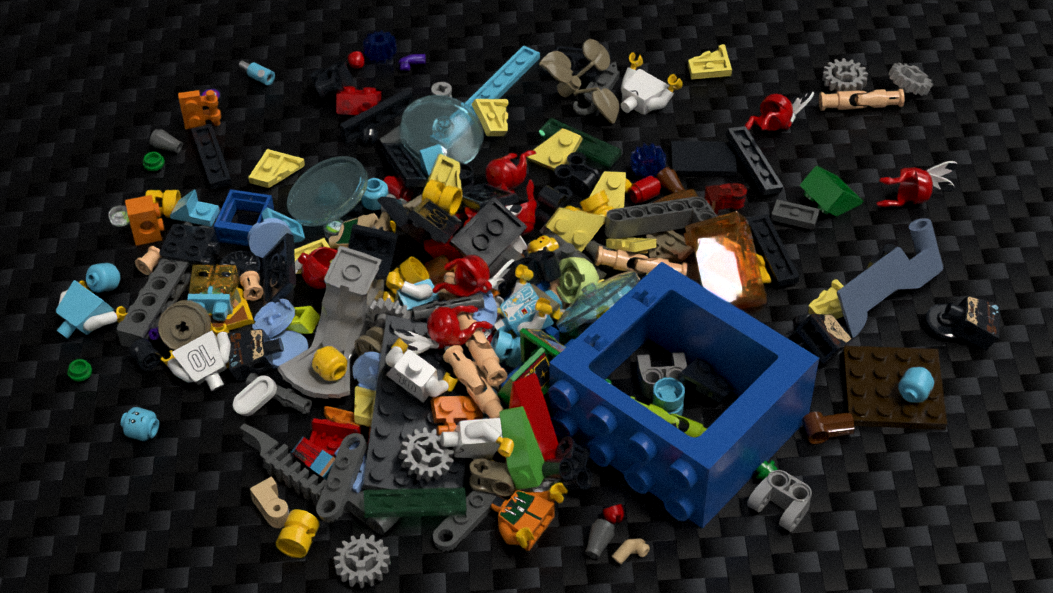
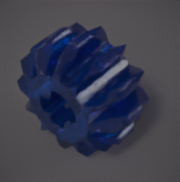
(380, 46)
(647, 160)

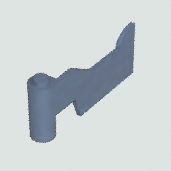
(889, 274)

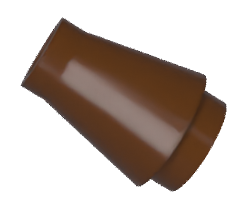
(669, 180)

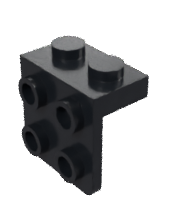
(376, 244)
(191, 245)

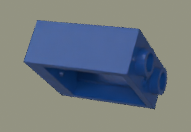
(234, 232)

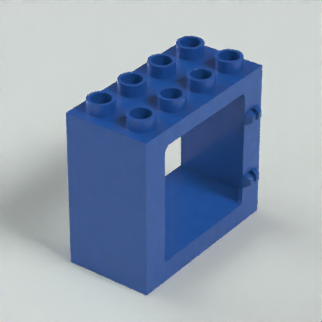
(685, 472)

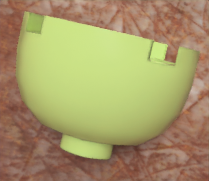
(575, 275)

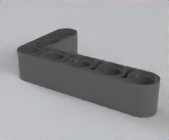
(656, 217)

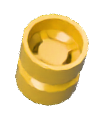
(444, 196)
(168, 198)
(597, 204)
(411, 271)
(298, 533)

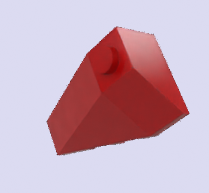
(528, 393)

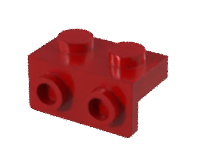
(356, 101)
(330, 434)

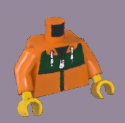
(527, 514)

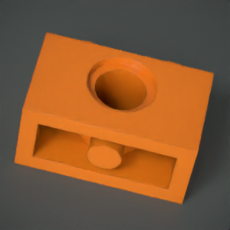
(143, 219)

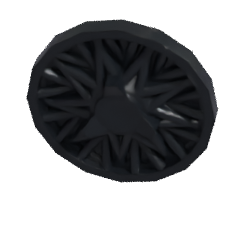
(243, 260)
(940, 323)

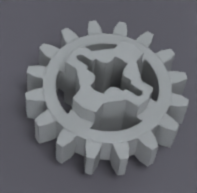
(845, 76)
(910, 79)
(379, 309)
(415, 450)
(362, 560)

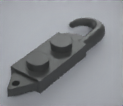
(606, 80)

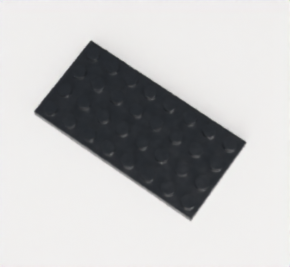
(400, 413)

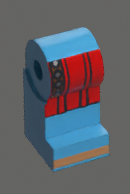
(314, 457)

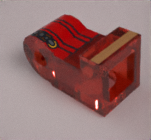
(725, 196)

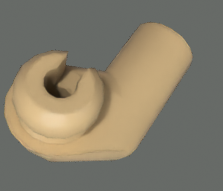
(630, 546)

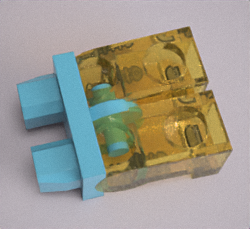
(214, 291)

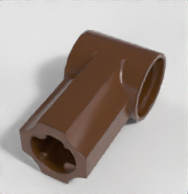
(820, 427)

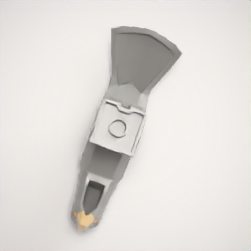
(343, 316)

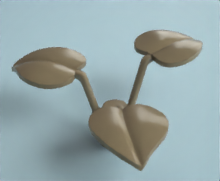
(559, 67)

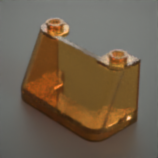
(727, 259)

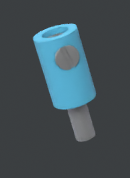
(258, 72)

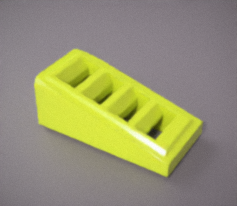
(304, 320)

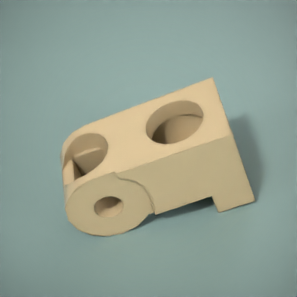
(266, 500)

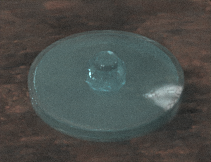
(442, 122)
(327, 191)
(596, 299)

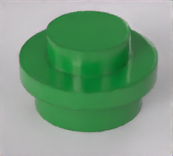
(153, 161)
(79, 370)
(764, 469)

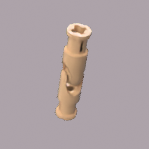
(876, 99)
(619, 259)
(482, 352)
(468, 375)

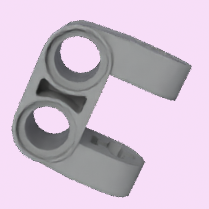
(650, 375)
(790, 495)

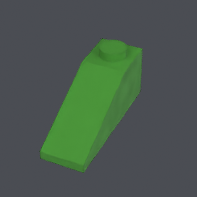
(526, 458)

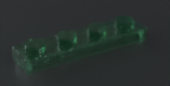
(589, 146)
(414, 502)

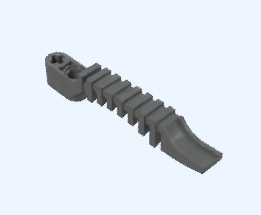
(281, 465)

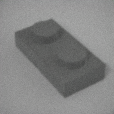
(795, 214)

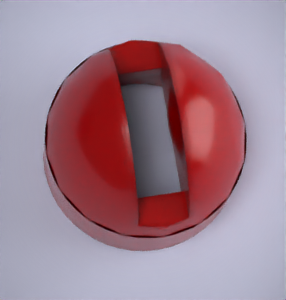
(356, 60)
(614, 514)

